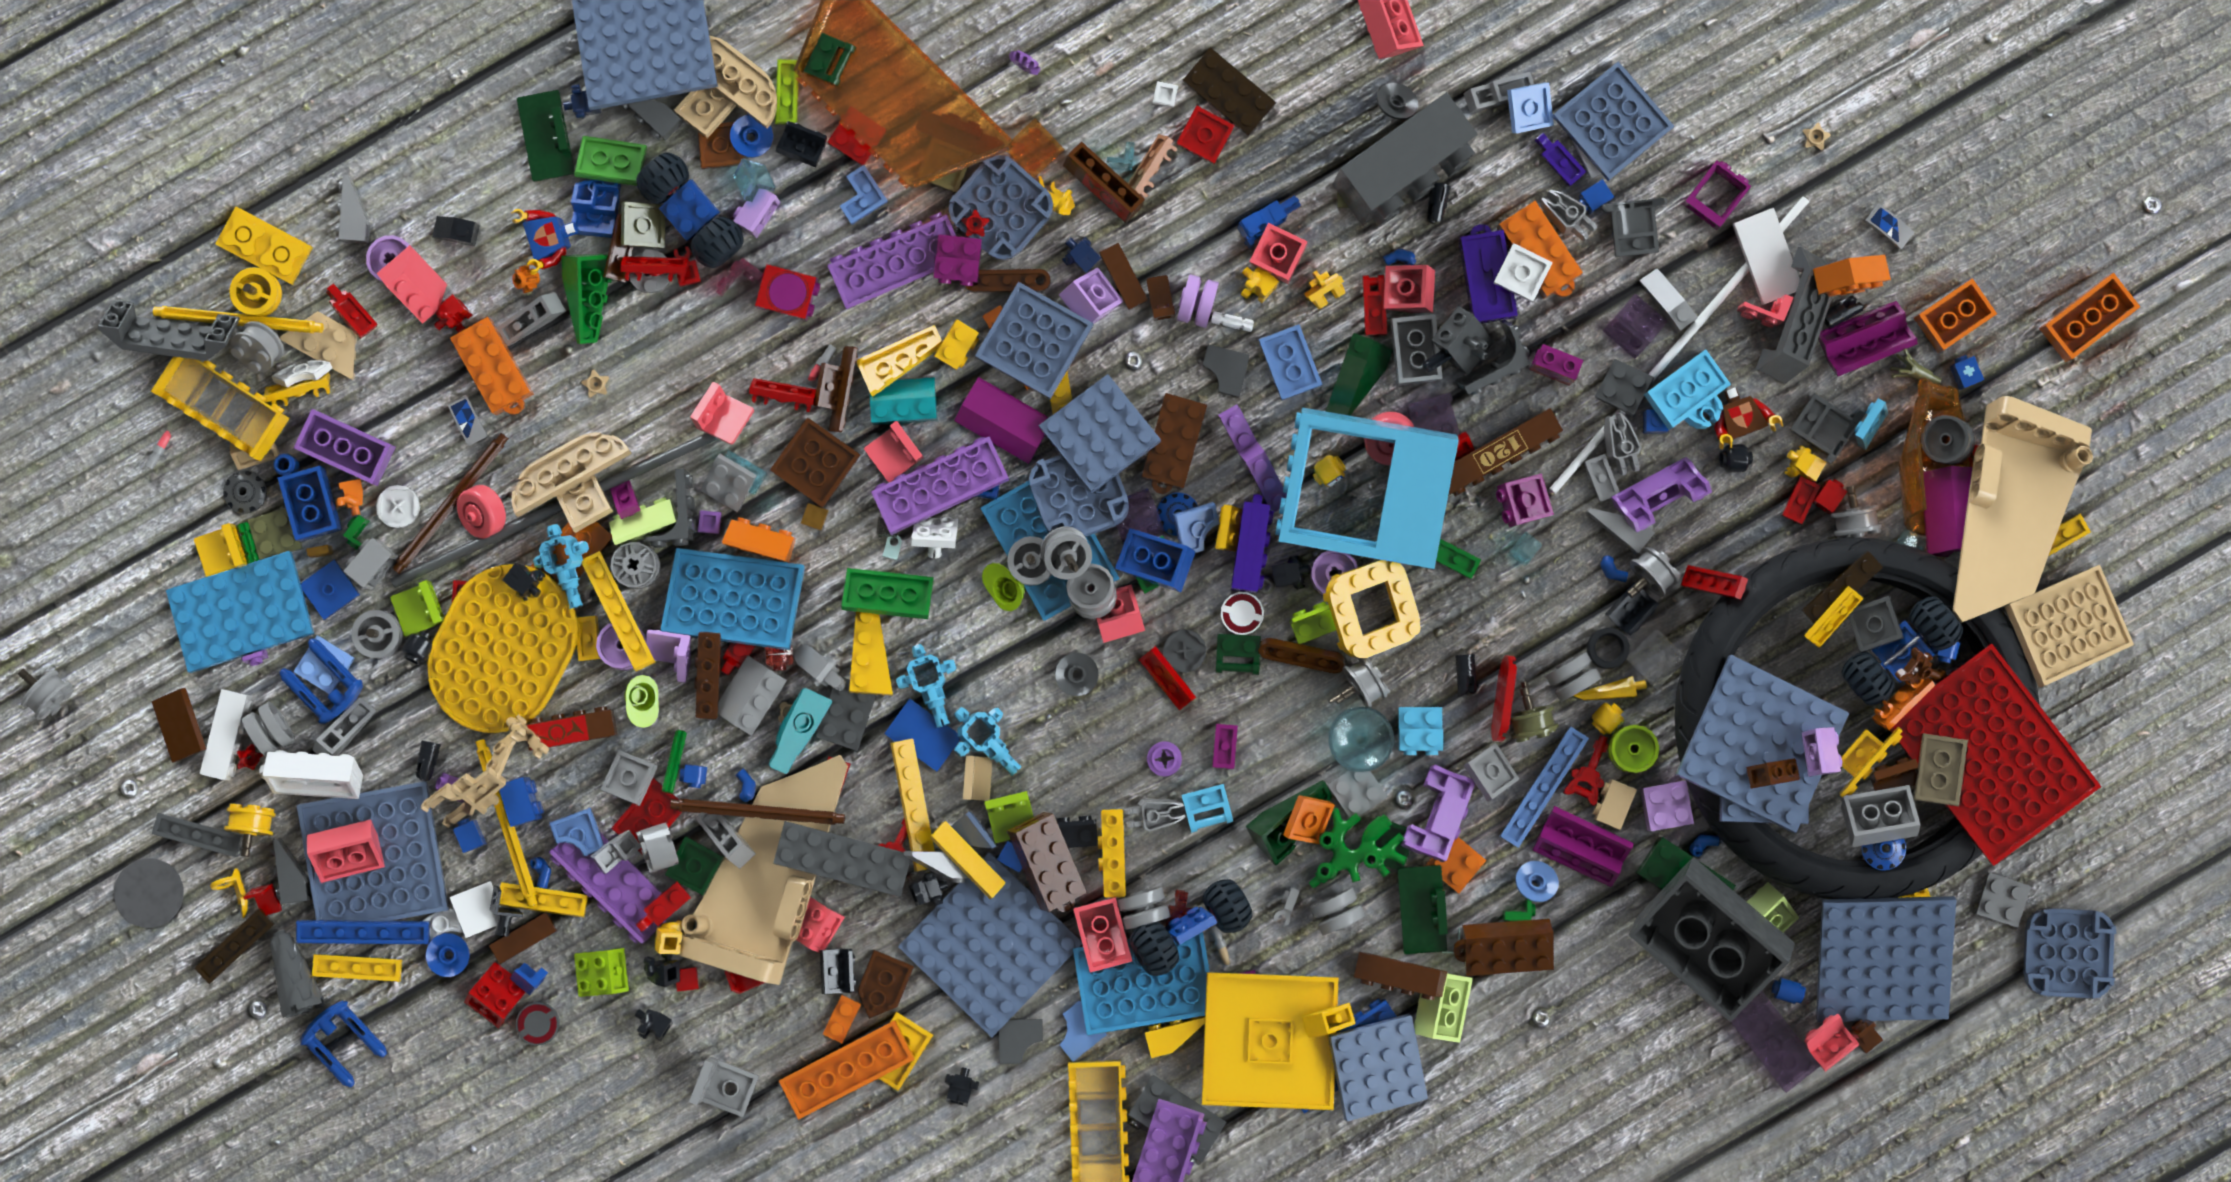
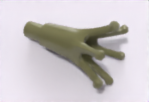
(1913, 369)

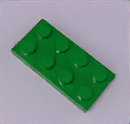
(887, 593)

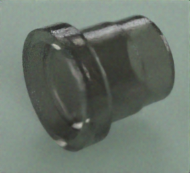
(882, 530)

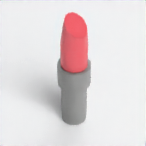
(823, 359)
(158, 450)

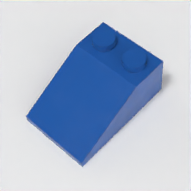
(1155, 560)

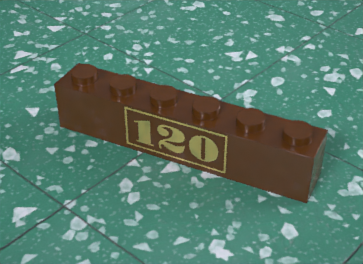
(1503, 450)

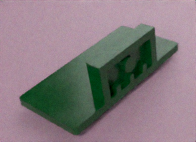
(545, 135)
(1422, 909)

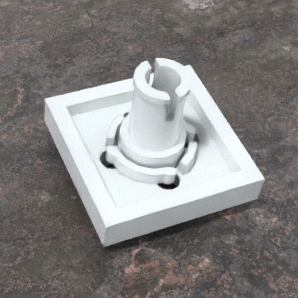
(935, 534)

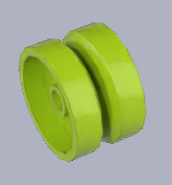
(1643, 741)

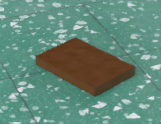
(178, 725)

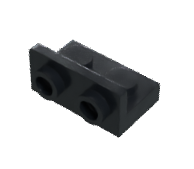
(1079, 833)

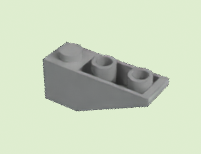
(354, 222)

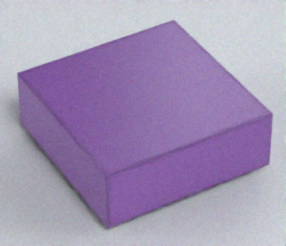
(709, 522)

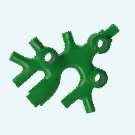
(1349, 859)

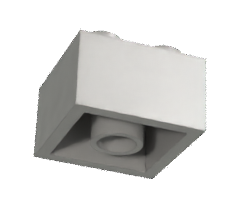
(370, 563)

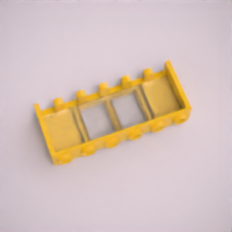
(222, 404)
(1097, 1121)

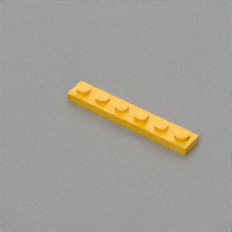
(617, 611)
(912, 797)

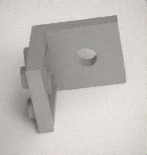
(712, 1082)

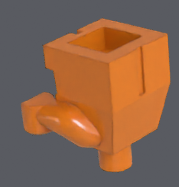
(352, 496)

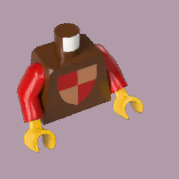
(1742, 418)

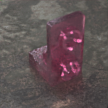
(750, 273)

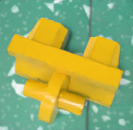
(1332, 284)

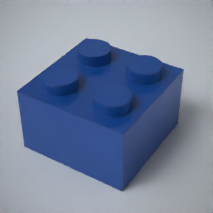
(521, 801)

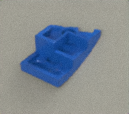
(595, 207)

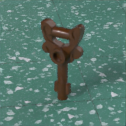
(1920, 668)

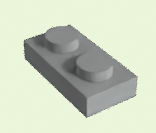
(1601, 477)

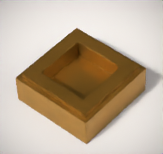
(814, 516)
(319, 551)

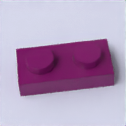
(625, 499)
(1225, 746)

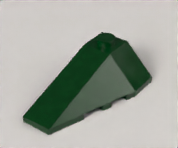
(1359, 372)
(1270, 825)

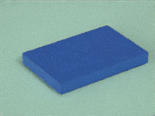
(931, 743)

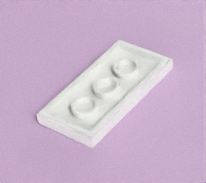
(1767, 255)

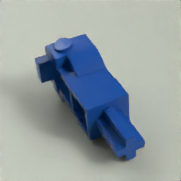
(1255, 224)

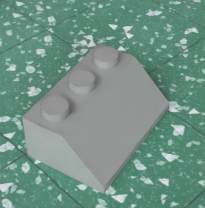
(750, 695)

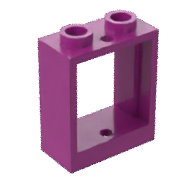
(1706, 213)

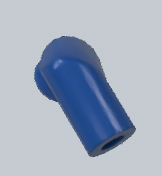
(1400, 255)
(1610, 570)
(748, 787)
(1701, 842)
(543, 870)

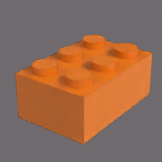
(1852, 275)
(1955, 315)

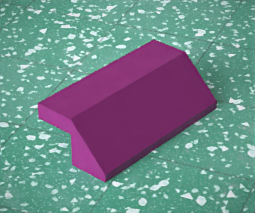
(1866, 338)
(1003, 419)
(1946, 508)
(1582, 846)

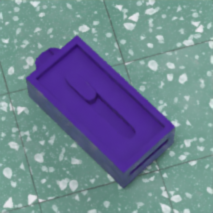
(1481, 262)
(1250, 546)

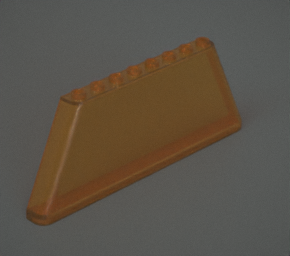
(898, 97)

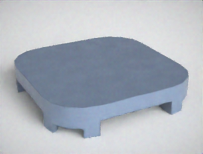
(1011, 202)
(1068, 502)
(2069, 953)

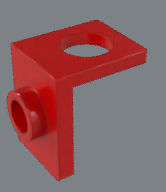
(265, 898)
(741, 984)

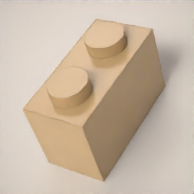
(1614, 804)

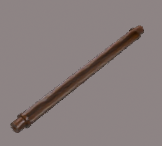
(449, 503)
(757, 811)

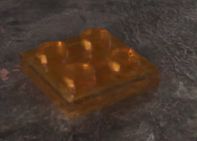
(1035, 148)

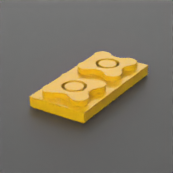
(264, 245)

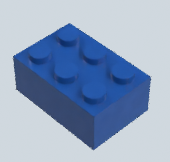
(310, 503)

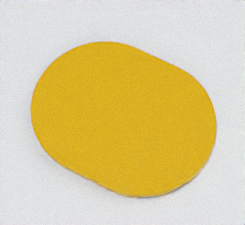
(501, 652)

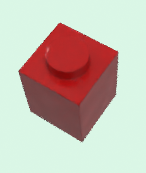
(1829, 495)

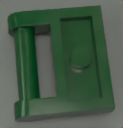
(824, 56)
(1238, 646)

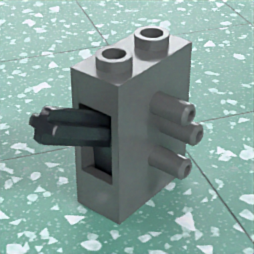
(1460, 342)

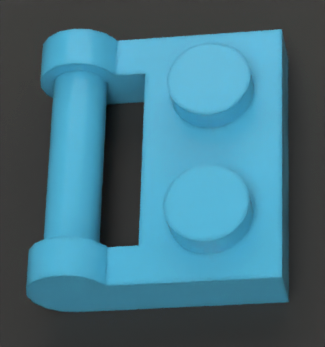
(1207, 800)

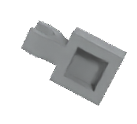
(1289, 899)

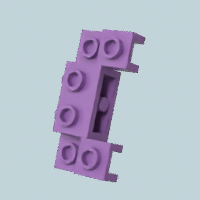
(1659, 490)
(1445, 816)

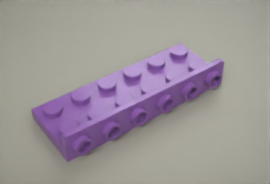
(889, 261)
(939, 485)
(620, 891)
(1170, 1144)

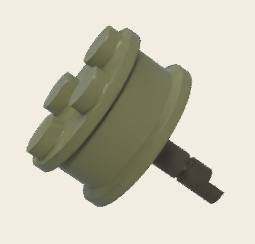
(1532, 720)

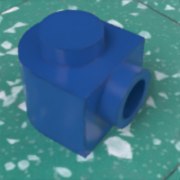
(1947, 654)
(693, 775)

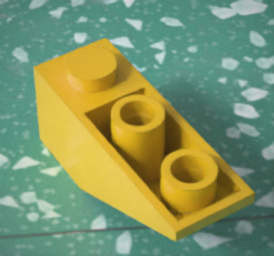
(1168, 1038)

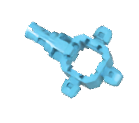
(566, 573)
(933, 693)
(992, 746)

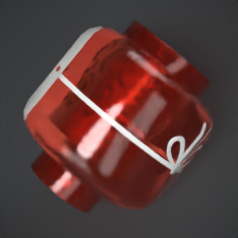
(779, 658)

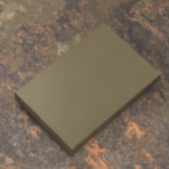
(1940, 769)

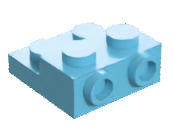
(1420, 730)

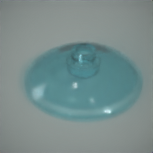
(1377, 739)

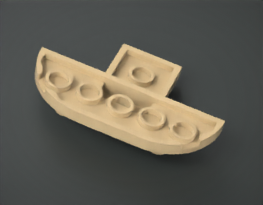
(739, 84)
(571, 478)

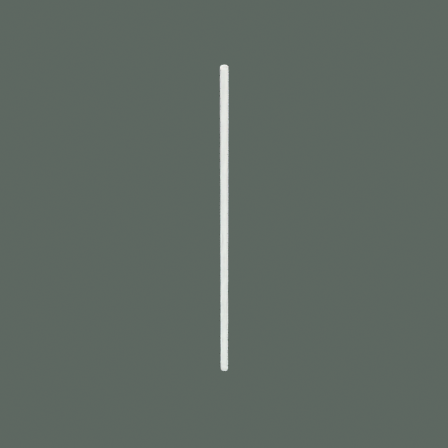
(1668, 357)

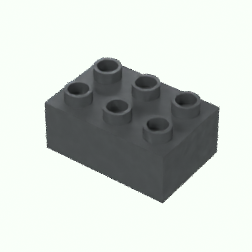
(1406, 162)
(1712, 939)

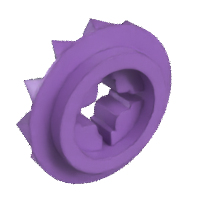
(1024, 62)
(1172, 765)

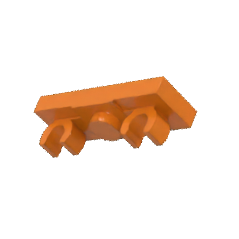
(1901, 703)

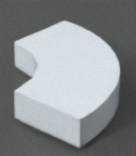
(292, 374)
(443, 922)

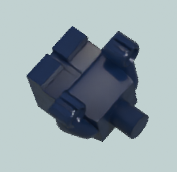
(579, 103)
(1081, 254)

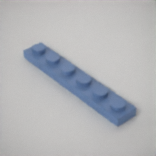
(1544, 787)

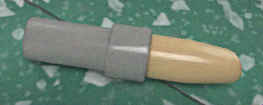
(1220, 944)

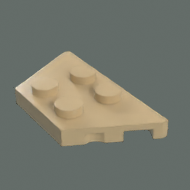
(333, 345)

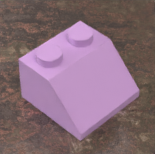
(756, 214)
(1091, 296)
(1821, 751)

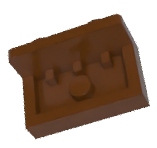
(1895, 776)

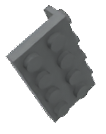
(1144, 1108)

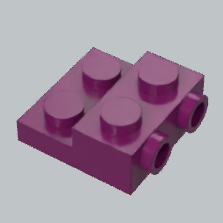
(957, 259)
(1524, 500)

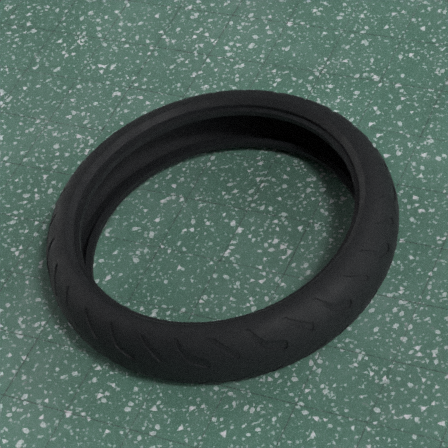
(1722, 634)

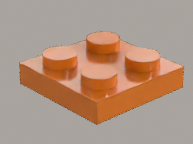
(1308, 819)
(1460, 865)

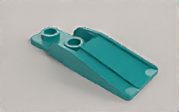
(798, 728)

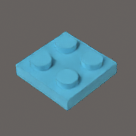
(1875, 417)

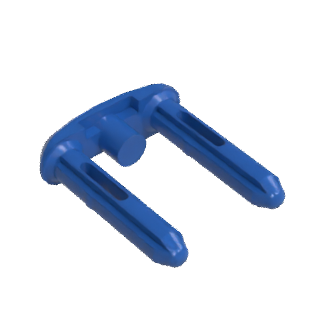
(340, 701)
(324, 1023)

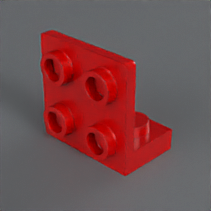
(494, 995)

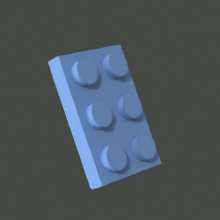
(1290, 362)

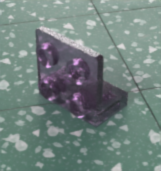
(1635, 326)
(1434, 414)
(1141, 516)

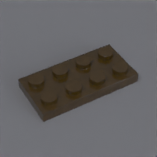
(1229, 91)

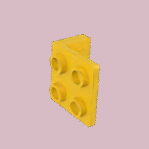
(221, 550)

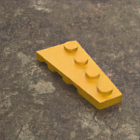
(869, 657)

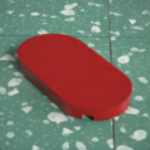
(1503, 698)

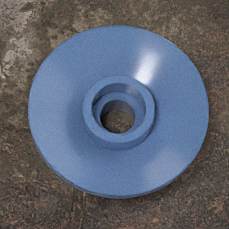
(1541, 874)

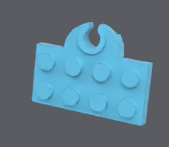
(1690, 393)

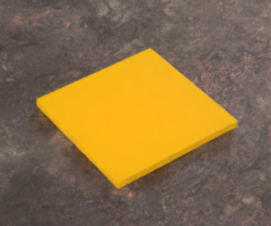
(1260, 1045)

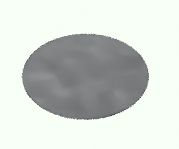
(148, 892)

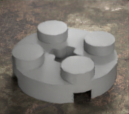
(650, 284)

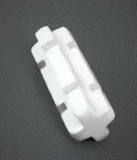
(1232, 321)

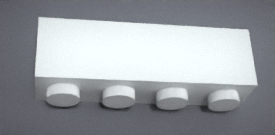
(226, 735)

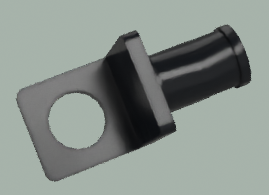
(505, 914)

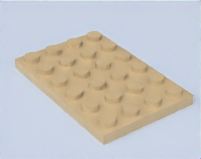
(2069, 626)

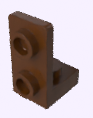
(1160, 298)
(1773, 773)
(1866, 1035)

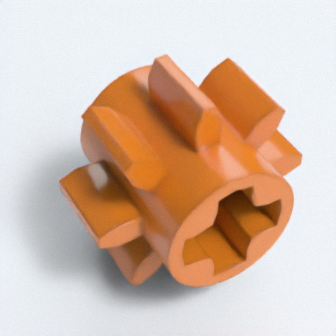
(524, 280)

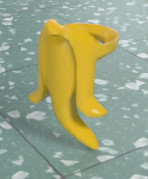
(1062, 201)
(236, 882)

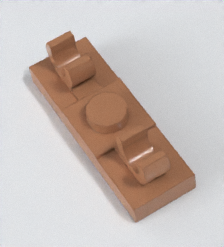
(1151, 164)

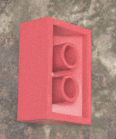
(1391, 26)
(414, 283)
(345, 851)

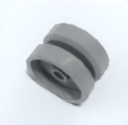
(1092, 593)
(1571, 673)
(268, 728)
(1143, 907)
(1337, 910)

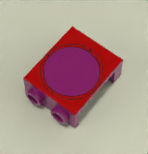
(787, 292)
(1556, 365)

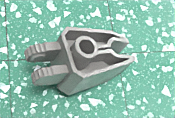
(1567, 214)
(1621, 443)
(821, 668)
(1154, 814)

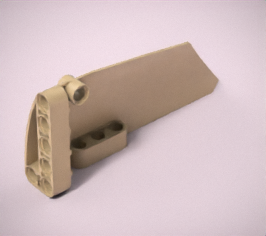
(2016, 502)
(759, 909)

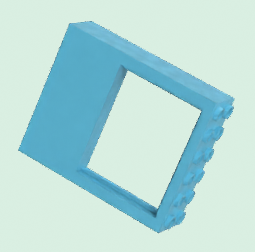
(1413, 495)

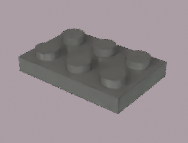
(846, 717)

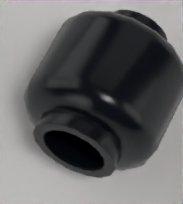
(1735, 458)
(417, 648)

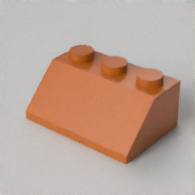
(759, 540)

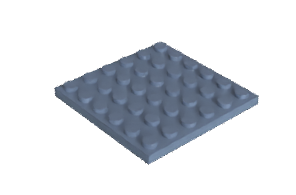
(643, 49)
(1755, 722)
(412, 873)
(990, 950)
(1886, 958)

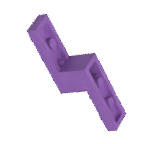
(1253, 456)

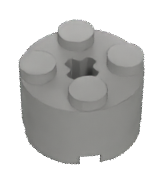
(657, 847)

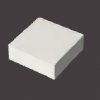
(1165, 94)

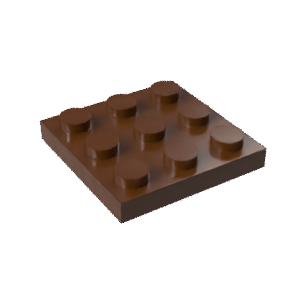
(815, 462)

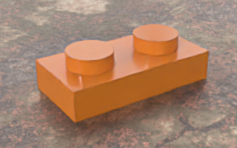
(842, 1019)

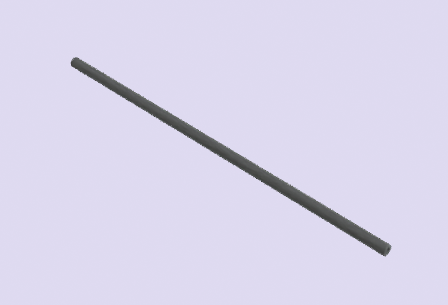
(550, 510)

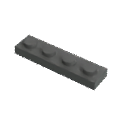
(197, 834)

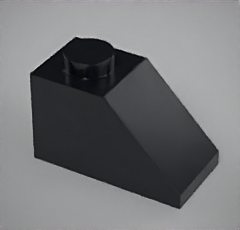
(456, 230)

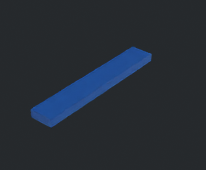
(362, 932)

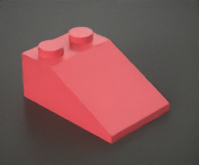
(1102, 934)

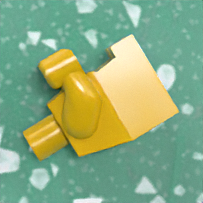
(1259, 283)
(1804, 464)
(668, 938)

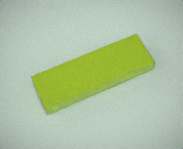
(787, 92)

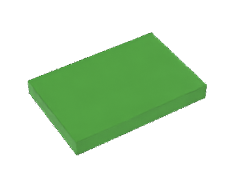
(610, 160)

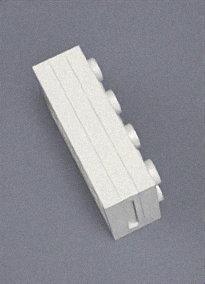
(312, 774)

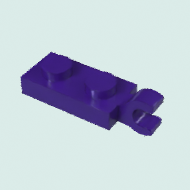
(1560, 160)

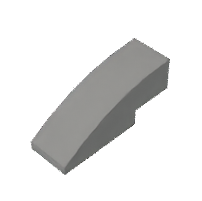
(1495, 93)

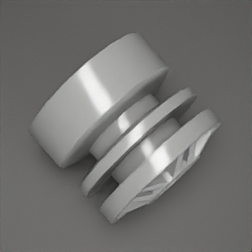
(648, 566)

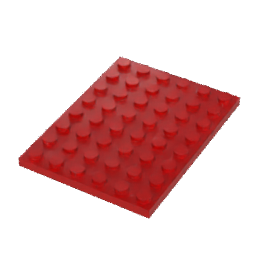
(2016, 761)

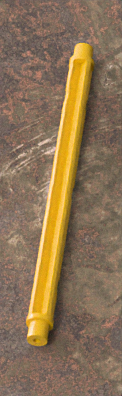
(210, 316)
(510, 835)

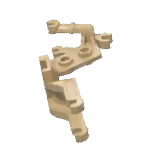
(481, 791)

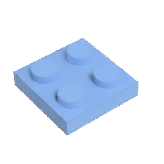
(1530, 107)
(316, 672)

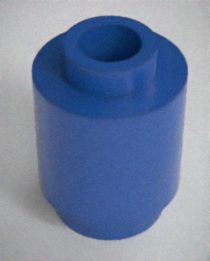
(281, 461)
(1788, 990)

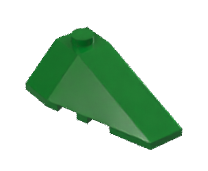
(585, 293)

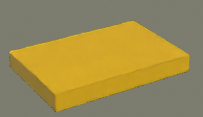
(917, 1039)

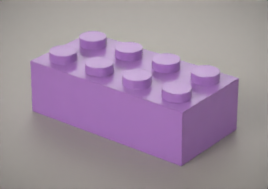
(344, 447)

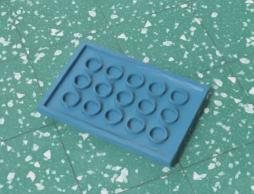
(1018, 516)
(734, 596)
(239, 612)
(1132, 998)

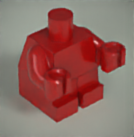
(452, 313)

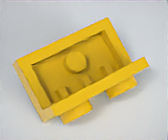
(957, 344)
(1228, 528)

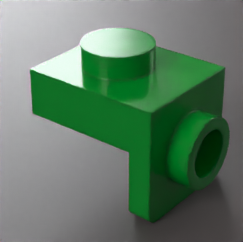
(355, 528)
(1521, 915)

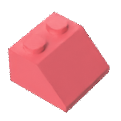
(1278, 253)
(1409, 288)
(1123, 618)

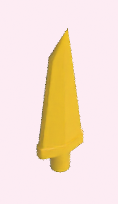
(1618, 689)

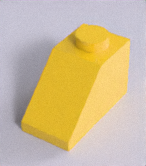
(1329, 1020)

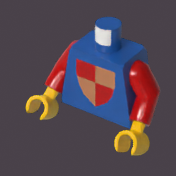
(546, 237)

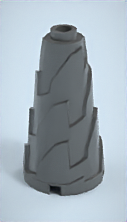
(295, 984)

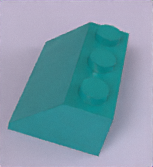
(905, 402)

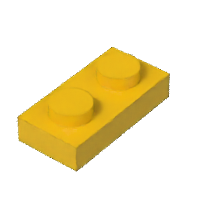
(587, 638)

